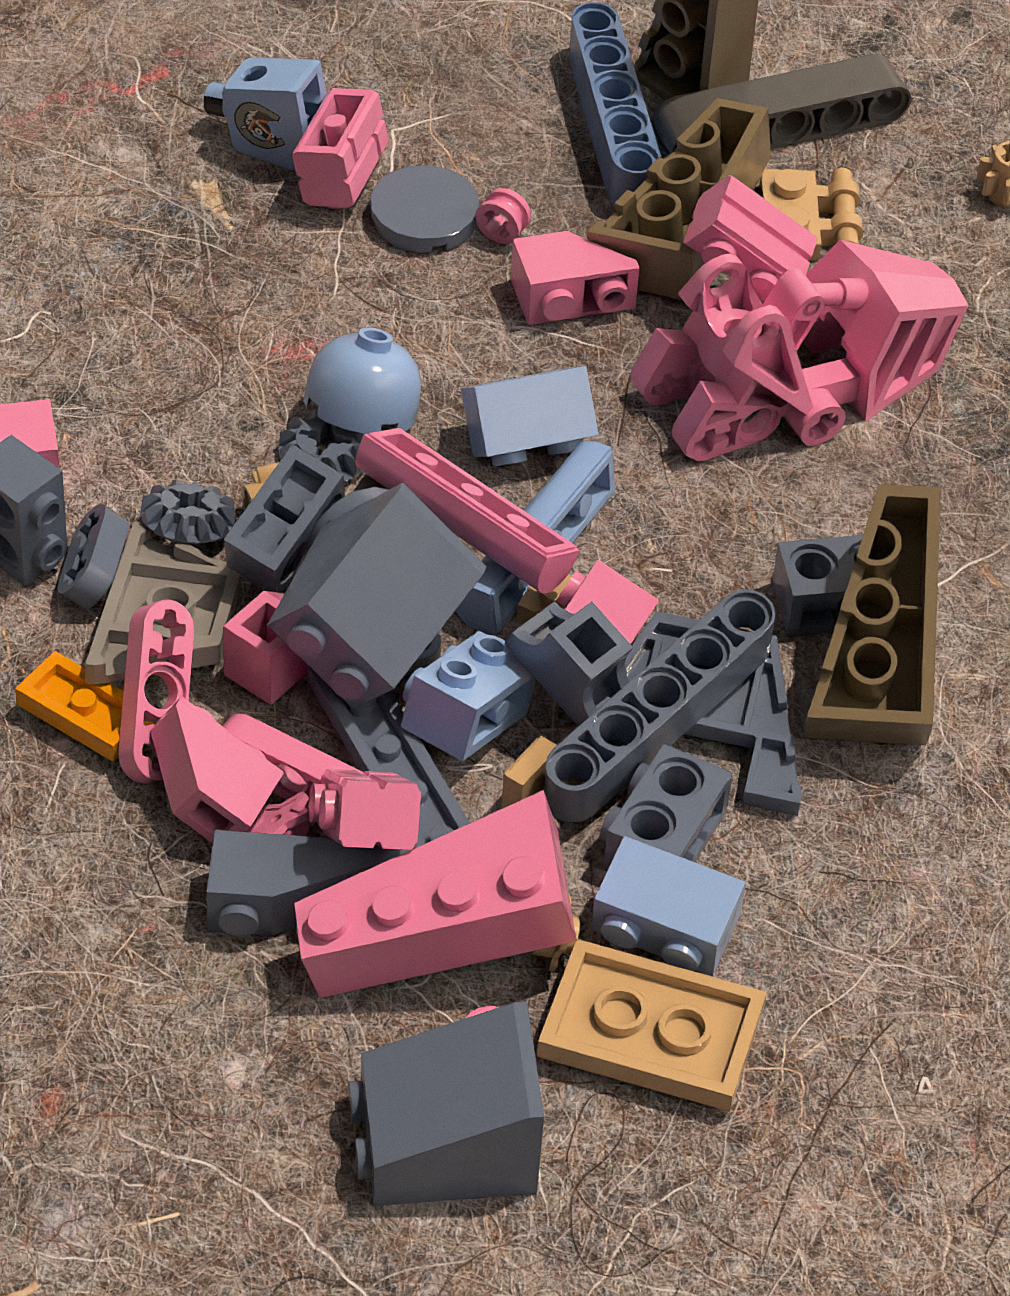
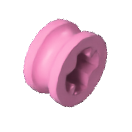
(511, 206)

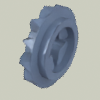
(310, 432)
(188, 512)

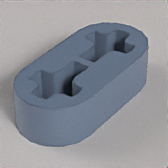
(93, 556)

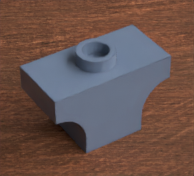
(573, 657)

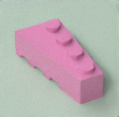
(443, 905)

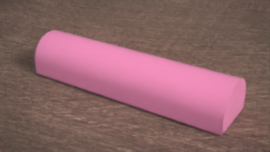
(469, 508)

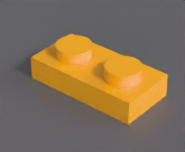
(81, 710)

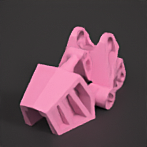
(880, 305)

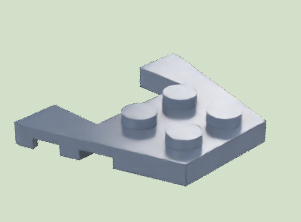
(747, 717)

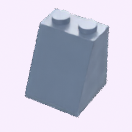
(375, 594)
(451, 1112)

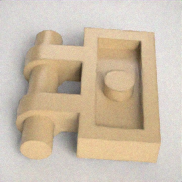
(802, 200)

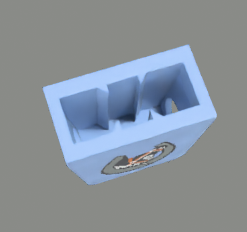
(268, 105)

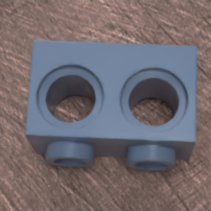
(30, 512)
(275, 527)
(812, 581)
(670, 806)

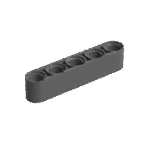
(802, 102)

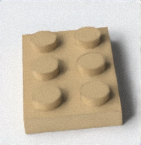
(652, 1024)

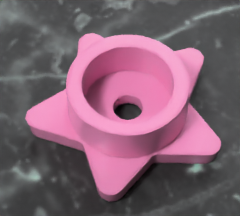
(284, 818)

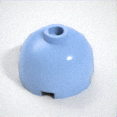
(364, 382)

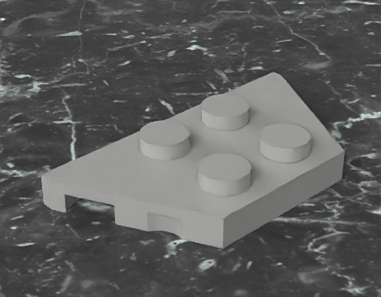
(158, 573)

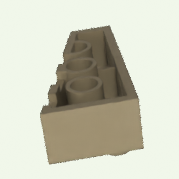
(696, 45)
(656, 216)
(884, 641)

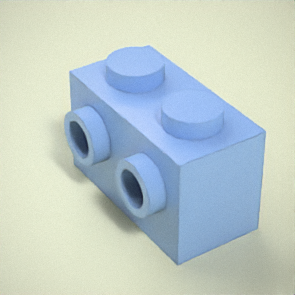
(530, 413)
(467, 696)
(667, 906)

